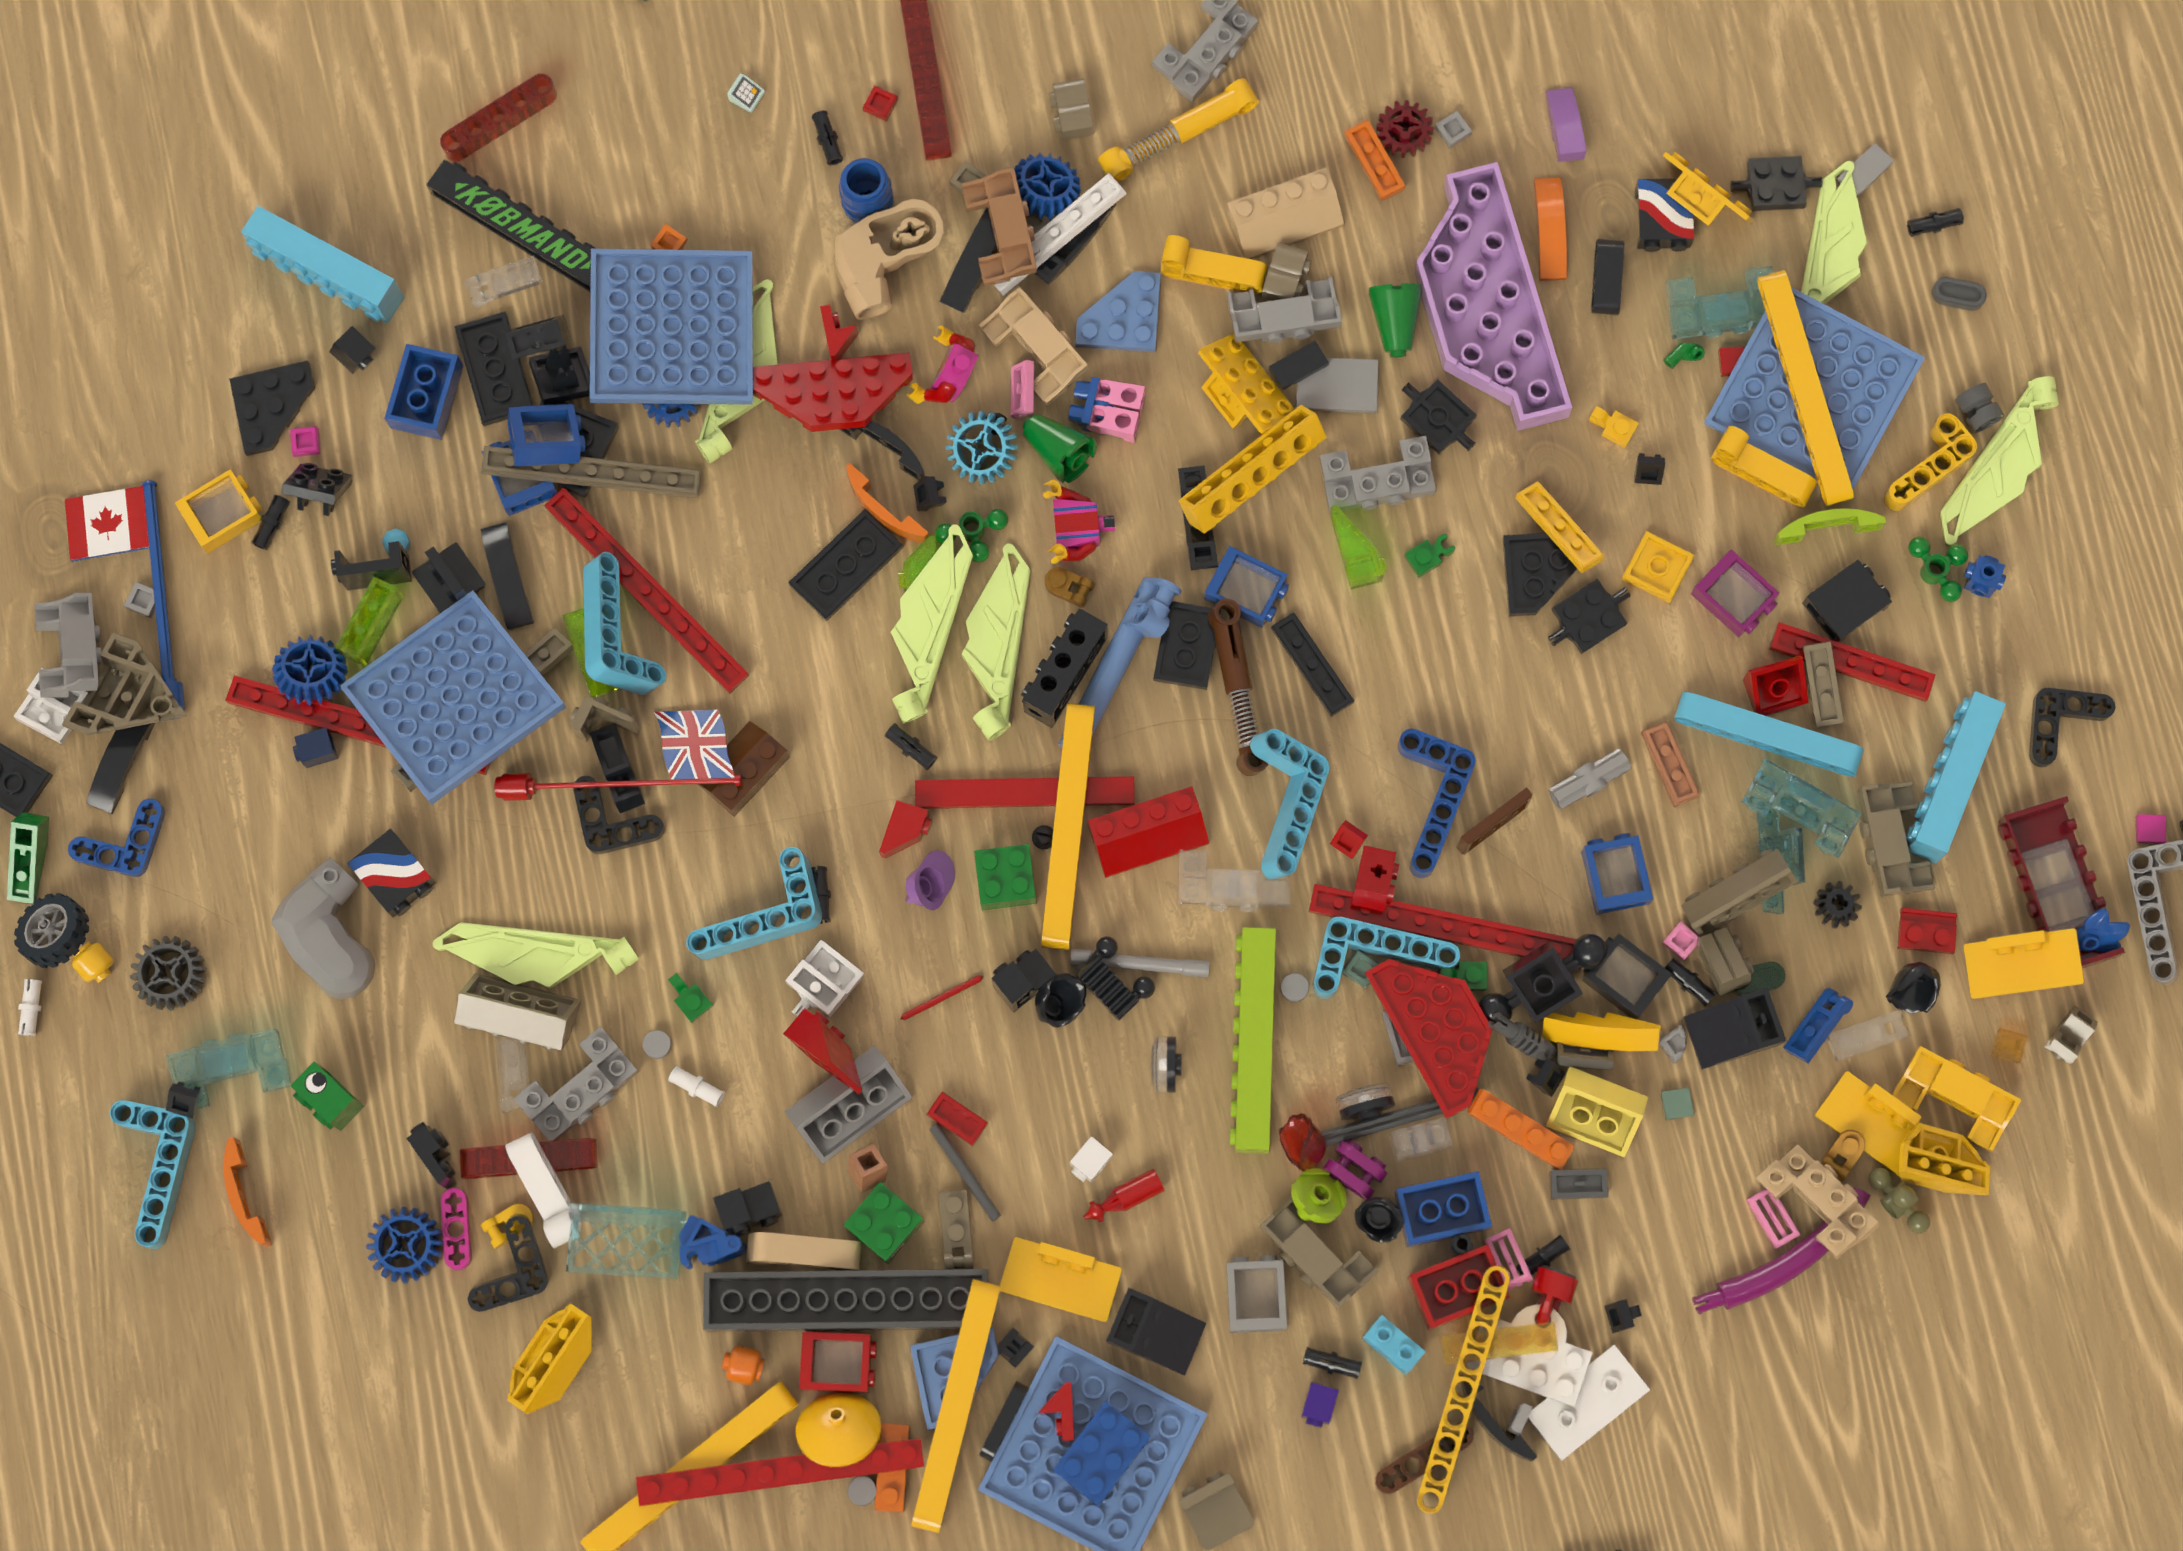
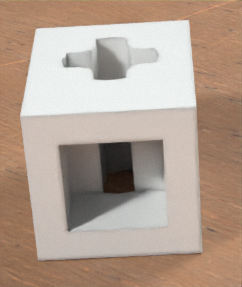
(1090, 1160)

